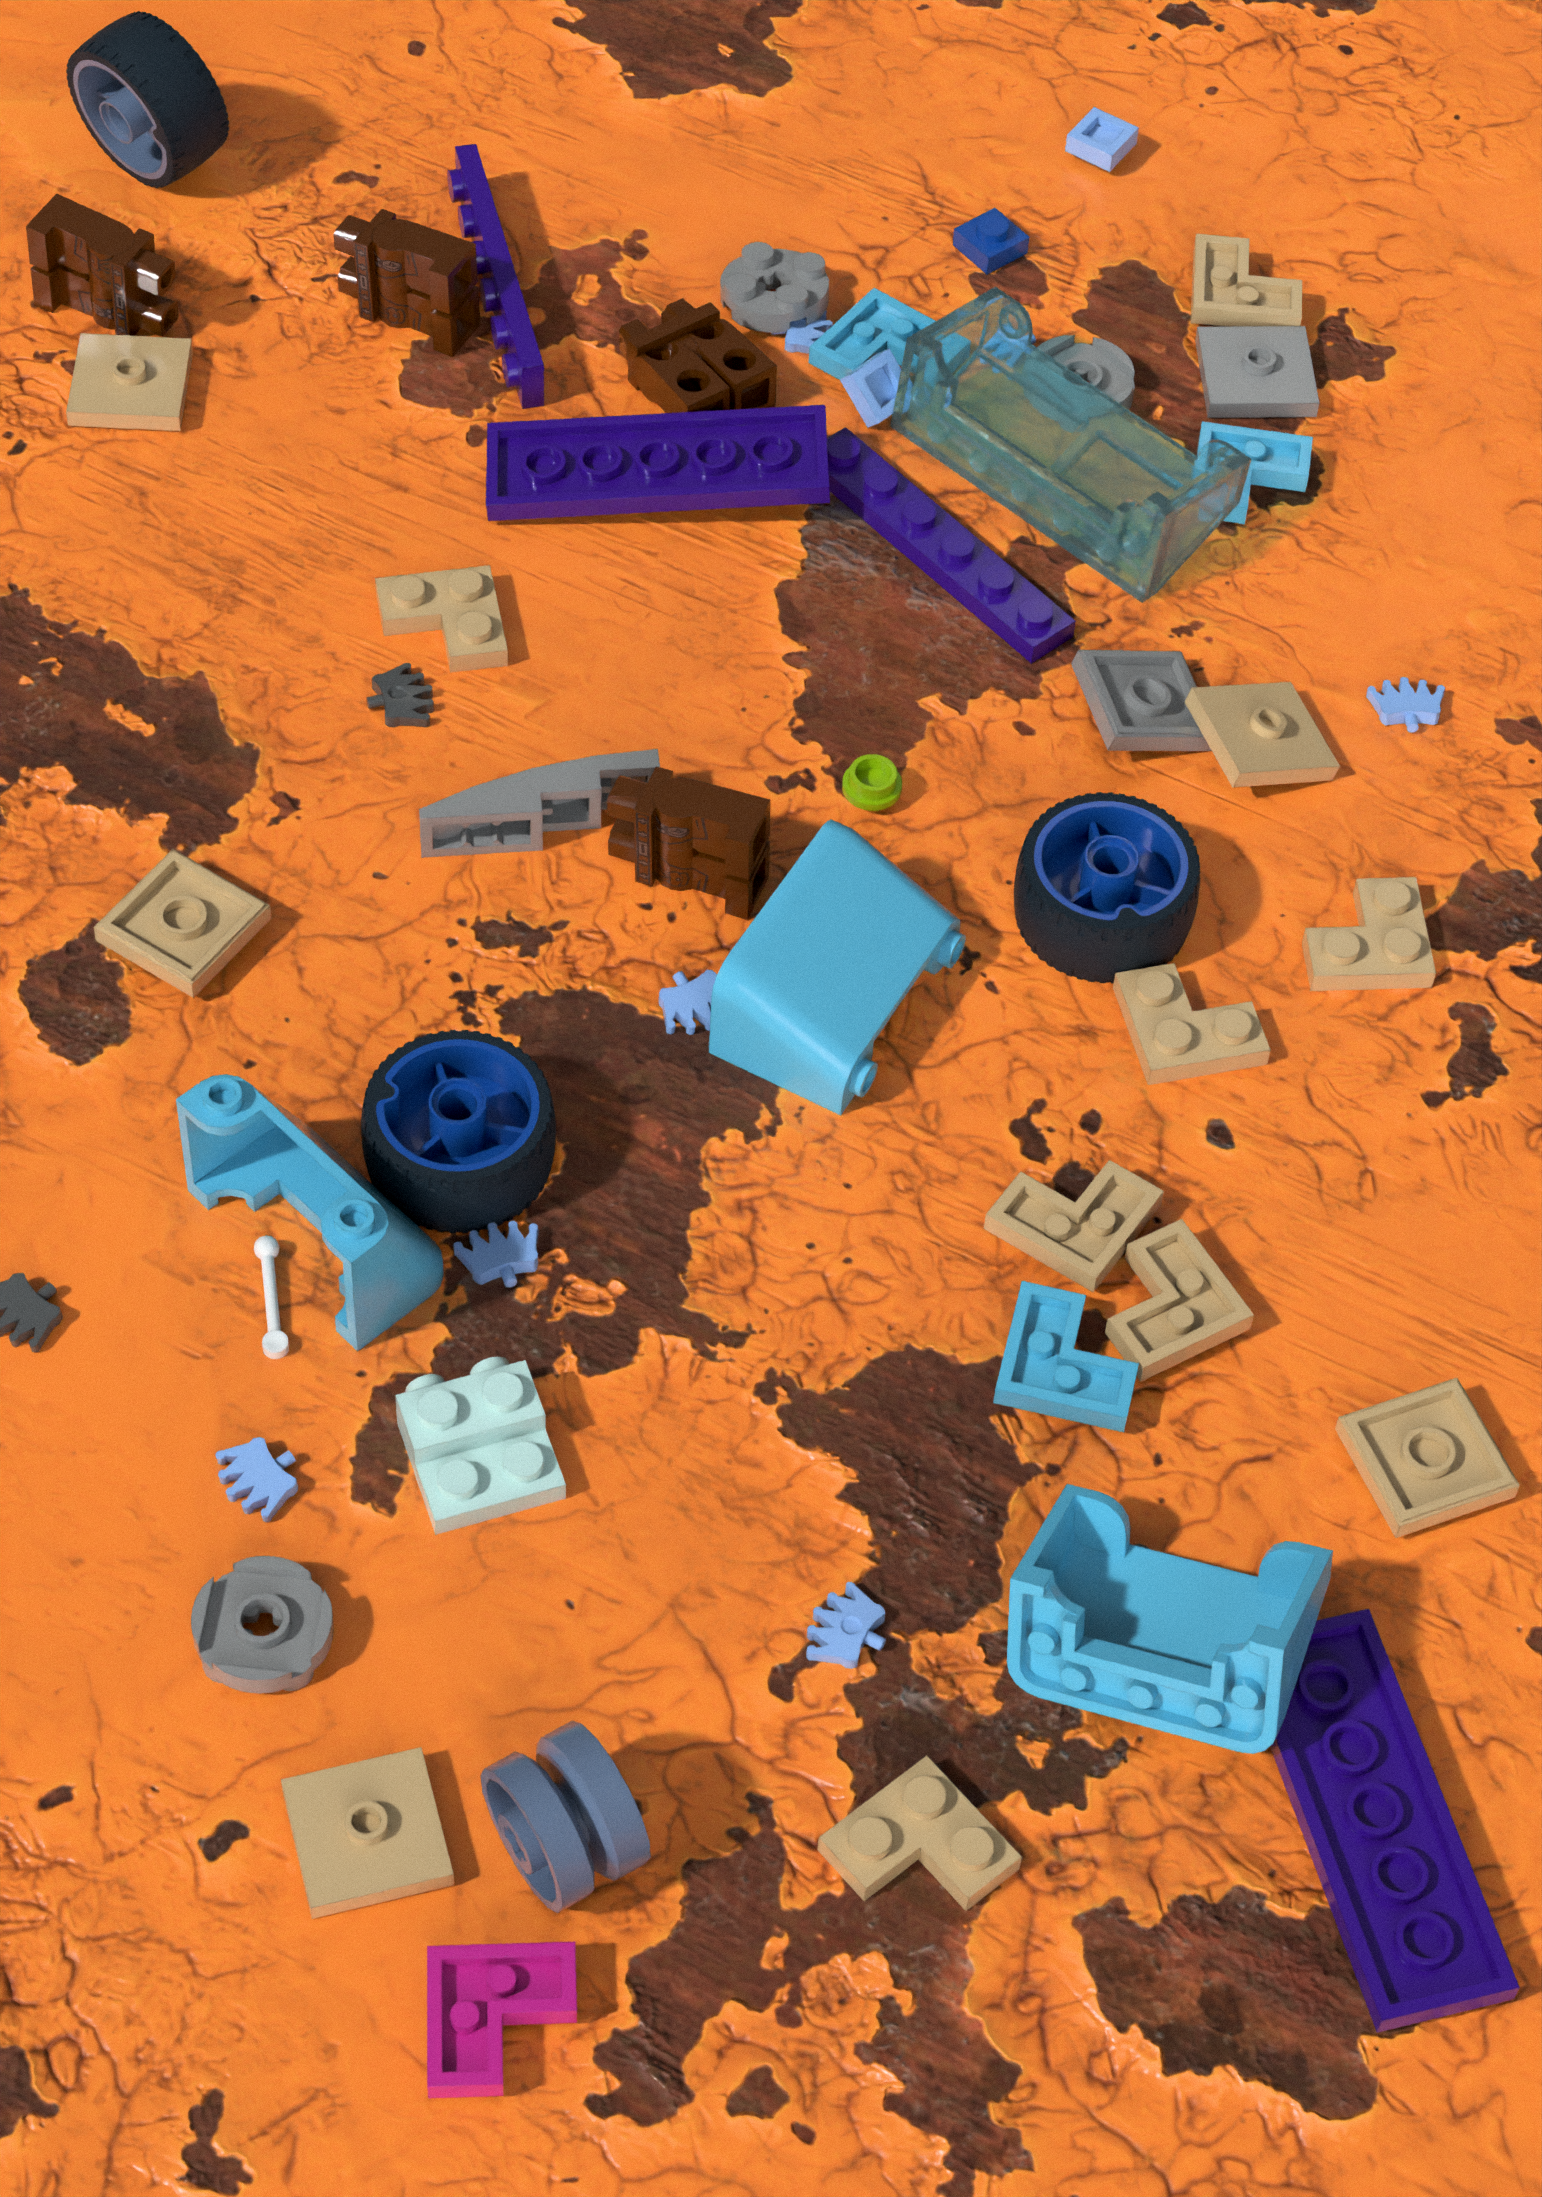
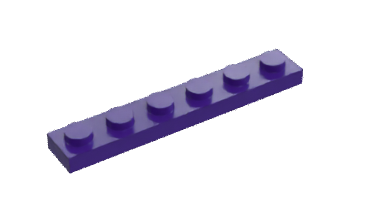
(499, 286)
(945, 549)

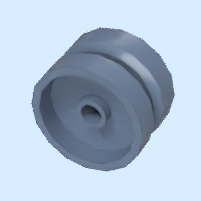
(565, 1816)

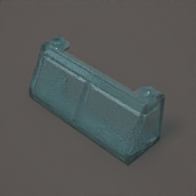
(1060, 447)

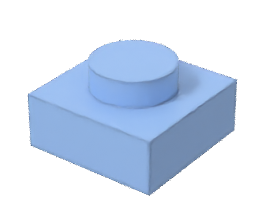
(1101, 139)
(874, 387)

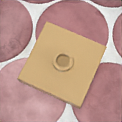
(129, 382)
(1261, 734)
(182, 923)
(1426, 1457)
(367, 1832)

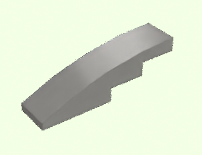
(518, 808)

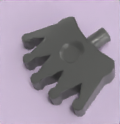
(403, 697)
(27, 1312)

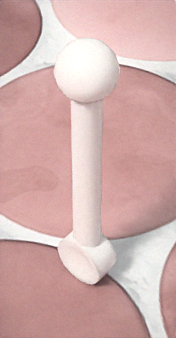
(275, 1342)

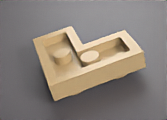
(1230, 296)
(452, 601)
(1382, 952)
(1181, 1042)
(1079, 1236)
(1189, 1304)
(925, 1821)

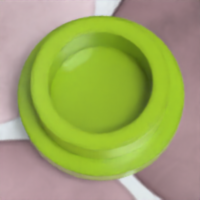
(872, 783)

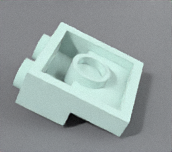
(479, 1444)

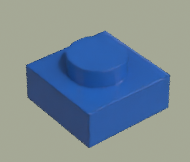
(990, 241)

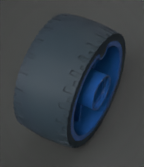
(1106, 886)
(458, 1130)

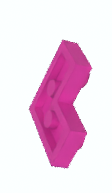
(479, 1991)

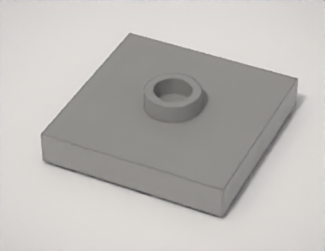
(1256, 371)
(1139, 699)

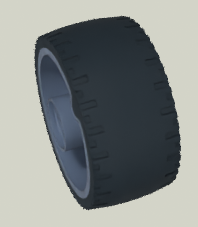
(148, 99)

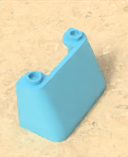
(828, 969)
(256, 1149)
(1159, 1632)

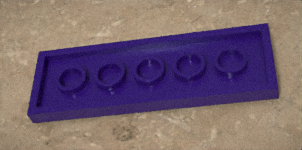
(657, 463)
(1385, 1835)

